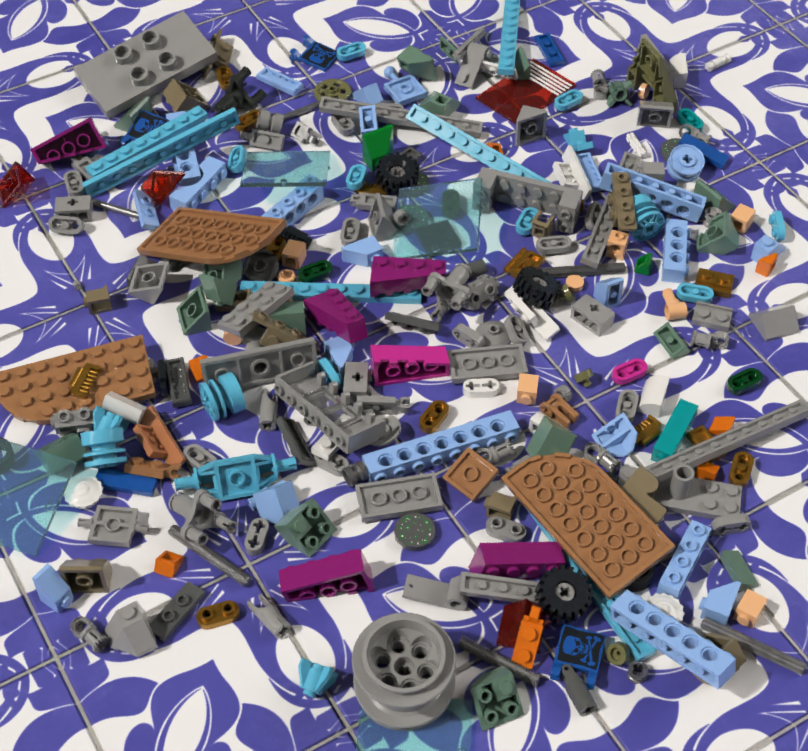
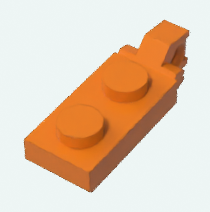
(528, 639)

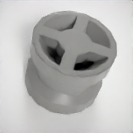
(709, 214)

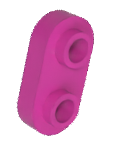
(626, 372)

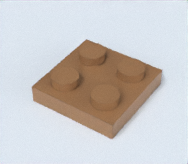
(471, 474)

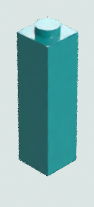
(675, 430)

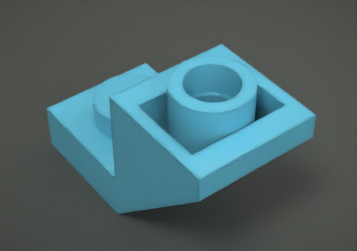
(577, 140)

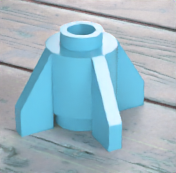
(107, 420)
(315, 678)

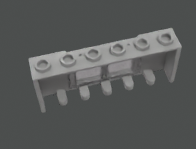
(328, 410)

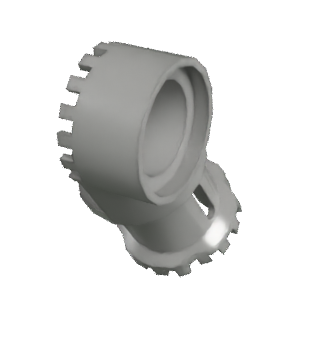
(601, 87)
(695, 133)
(709, 340)
(498, 452)
(602, 458)
(89, 634)

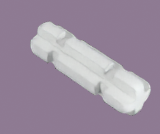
(717, 62)
(636, 145)

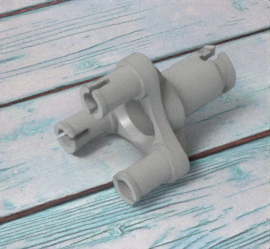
(449, 290)
(200, 514)

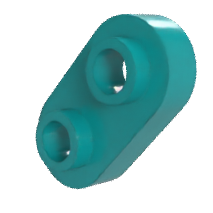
(687, 116)

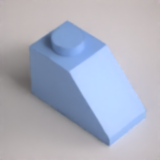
(368, 94)
(368, 119)
(766, 246)
(362, 251)
(609, 291)
(339, 353)
(52, 589)
(719, 602)

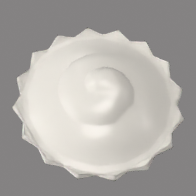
(83, 492)
(667, 605)

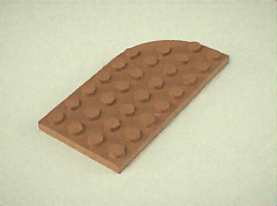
(210, 236)
(41, 388)
(589, 518)

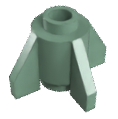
(619, 92)

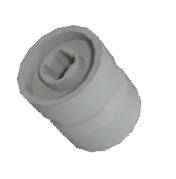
(269, 121)

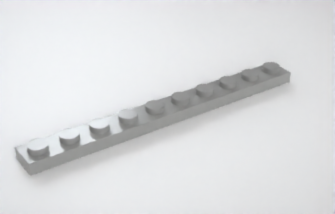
(393, 115)
(603, 225)
(730, 439)

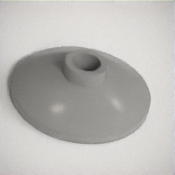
(493, 333)
(392, 430)

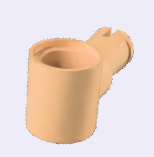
(673, 308)

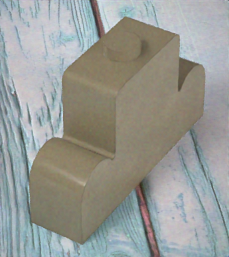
(641, 490)

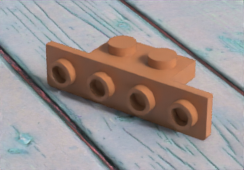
(157, 439)

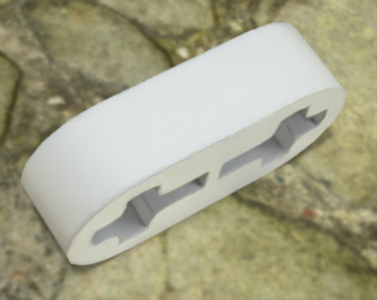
(481, 388)

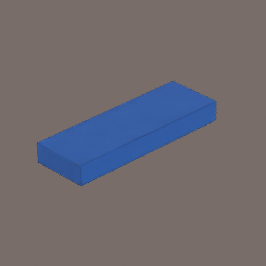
(549, 50)
(710, 153)
(125, 482)

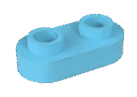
(351, 51)
(568, 100)
(237, 159)
(356, 177)
(524, 224)
(778, 226)
(694, 293)
(331, 375)

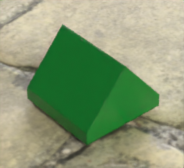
(644, 264)

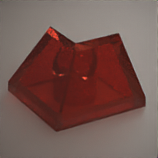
(14, 184)
(161, 184)
(511, 622)

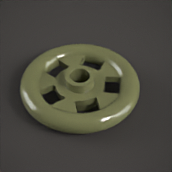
(332, 90)

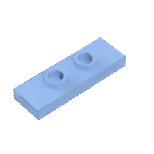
(280, 81)
(590, 170)
(146, 210)

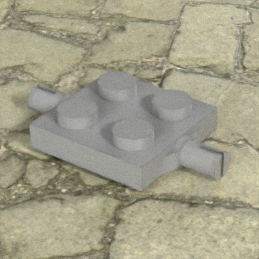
(113, 526)

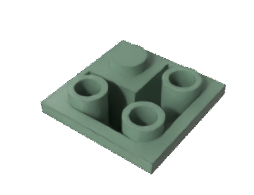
(417, 63)
(440, 104)
(306, 527)
(496, 698)

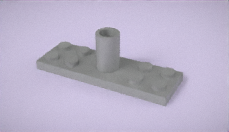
(259, 363)
(692, 495)

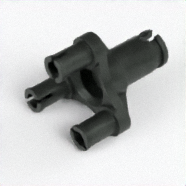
(236, 95)

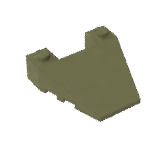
(650, 69)

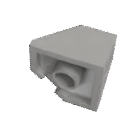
(131, 631)

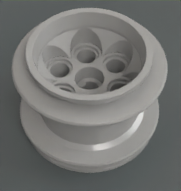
(410, 700)

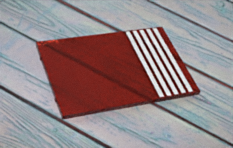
(539, 91)

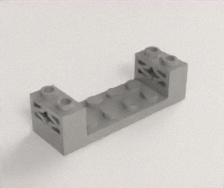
(529, 192)

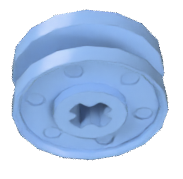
(685, 163)

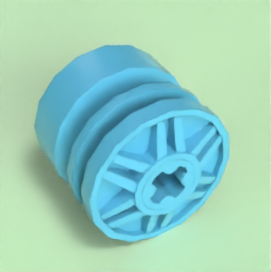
(648, 218)
(226, 394)
(103, 447)

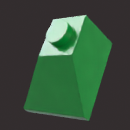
(376, 145)

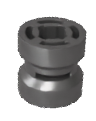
(356, 473)

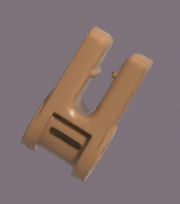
(559, 410)

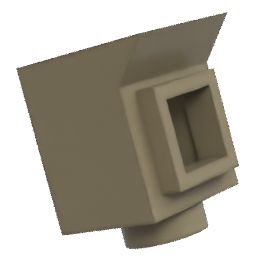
(540, 228)
(98, 300)
(500, 505)

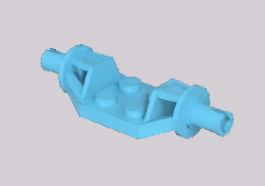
(236, 475)

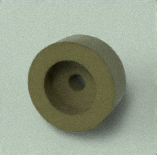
(567, 294)
(584, 377)
(618, 653)

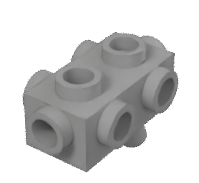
(482, 290)
(73, 421)

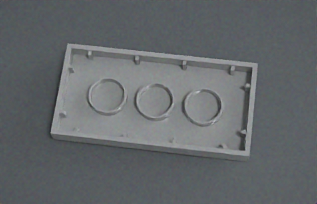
(145, 64)

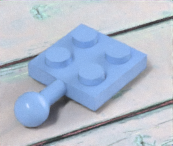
(403, 89)

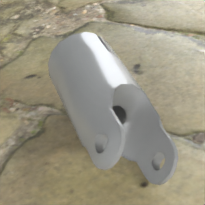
(268, 412)
(270, 617)

